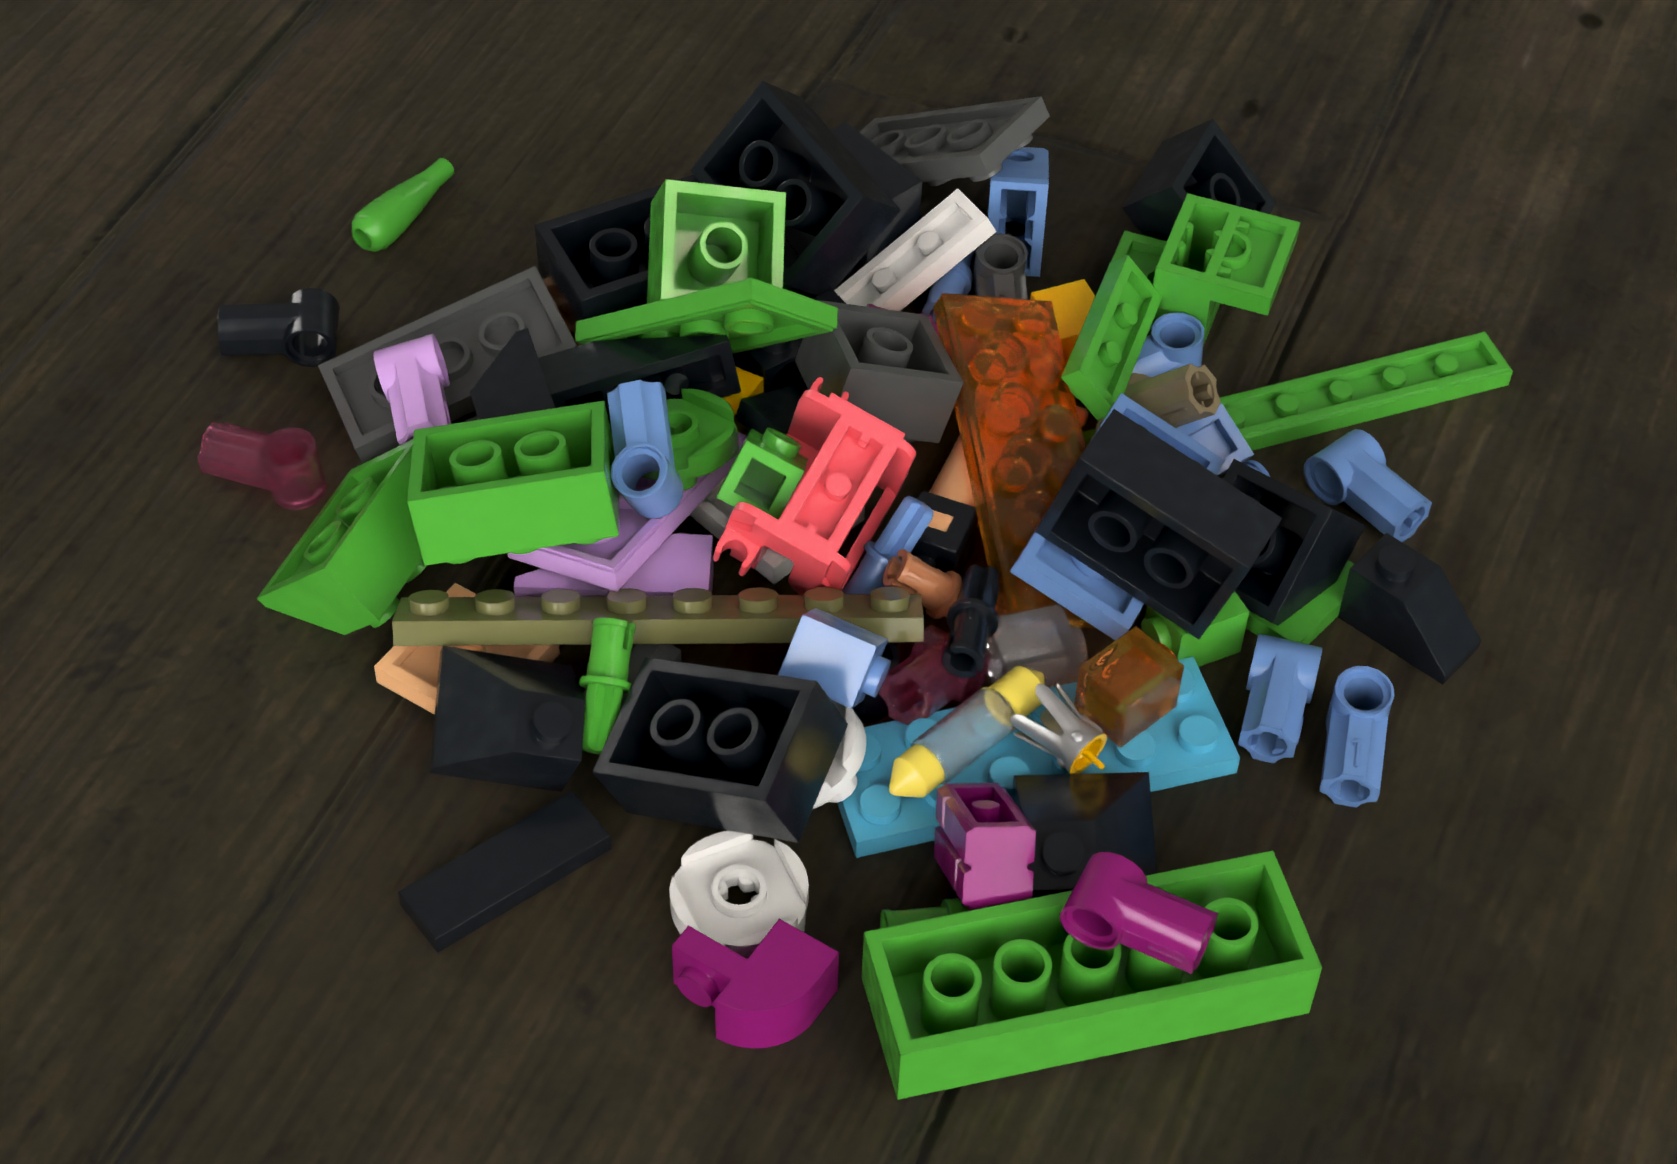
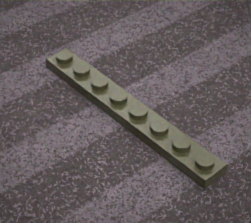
(684, 618)

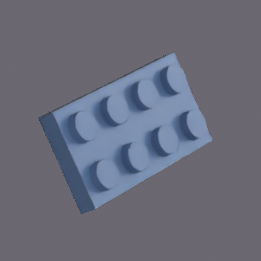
(1074, 583)

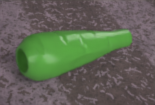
(394, 211)

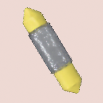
(965, 734)

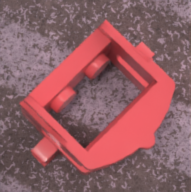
(846, 460)

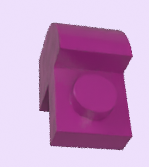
(760, 997)

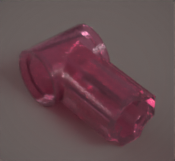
(278, 462)
(922, 683)

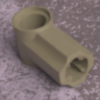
(1176, 395)

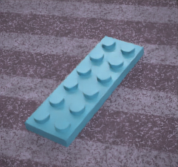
(1175, 750)

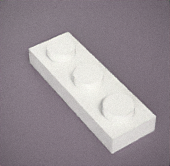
(919, 255)

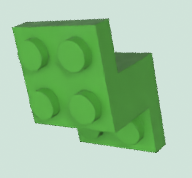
(1214, 259)

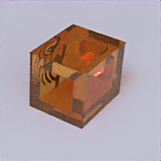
(1129, 686)

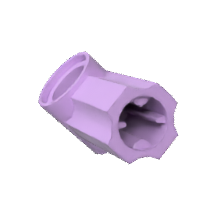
(414, 384)

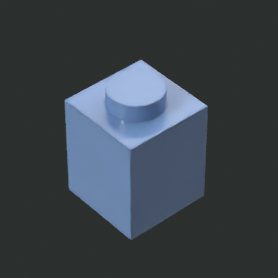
(838, 657)

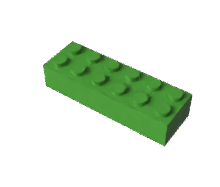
(1019, 995)

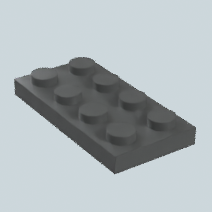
(959, 139)
(470, 340)

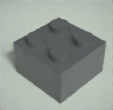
(888, 367)

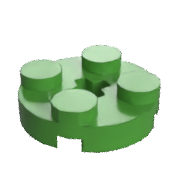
(701, 435)

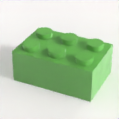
(513, 484)

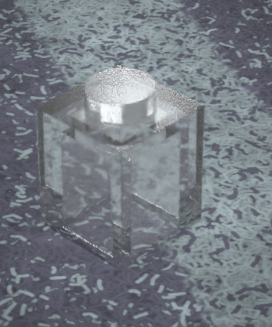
(1038, 641)

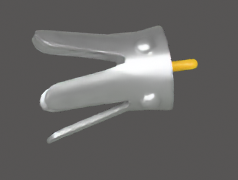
(1067, 735)

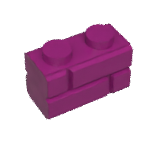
(984, 844)

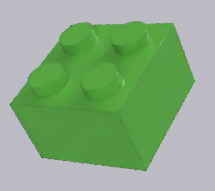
(713, 237)

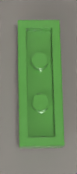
(1111, 337)

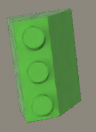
(353, 552)

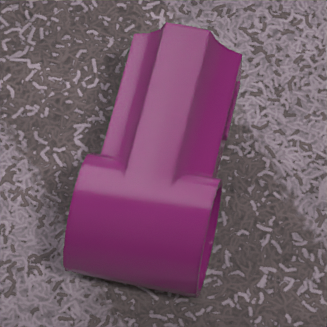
(1119, 906)

